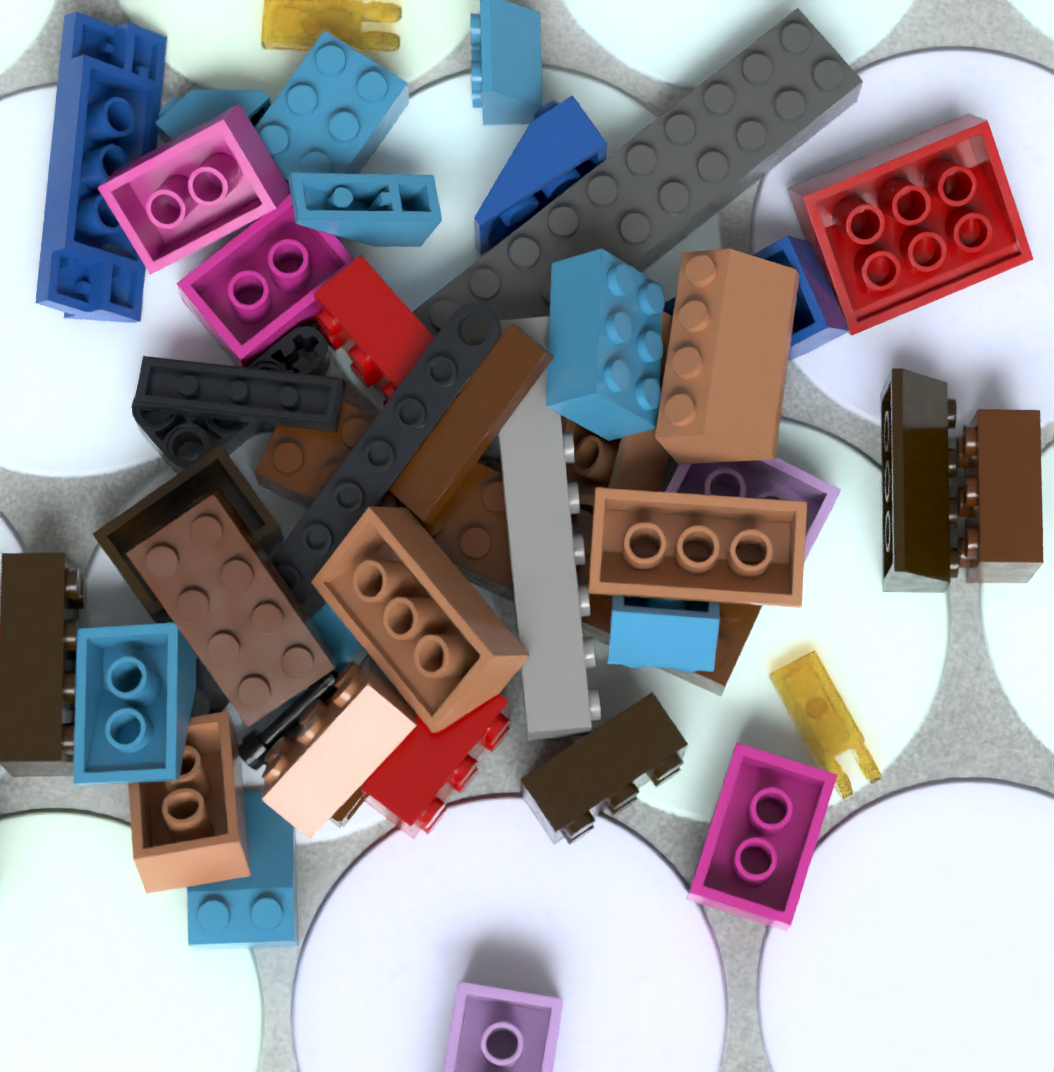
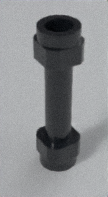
(257, 744)

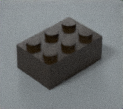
(170, 500)
(604, 770)

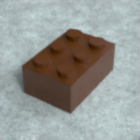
(1001, 496)

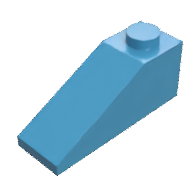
(367, 207)

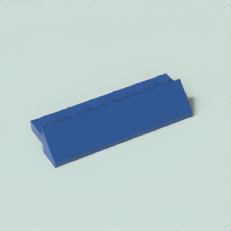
(101, 122)

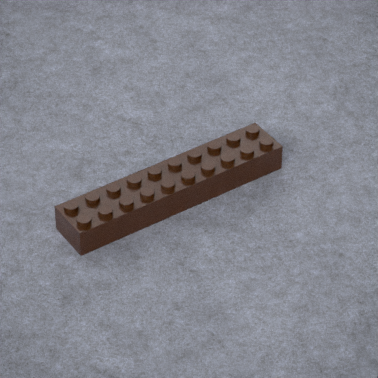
(472, 530)

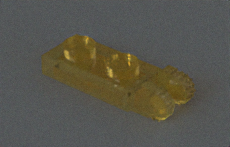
(299, 24)
(823, 719)

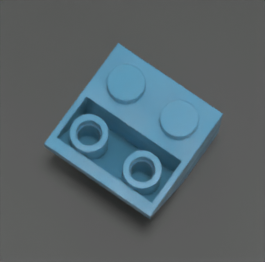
(506, 62)

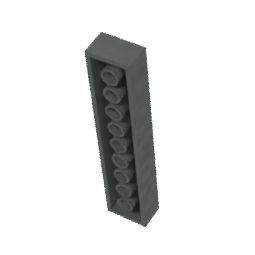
(665, 176)

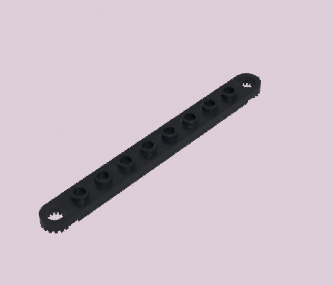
(375, 461)

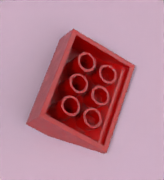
(912, 222)

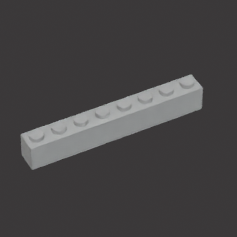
(545, 562)

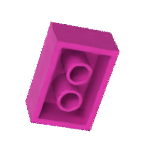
(195, 189)
(262, 283)
(762, 837)

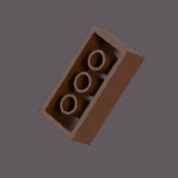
(233, 607)

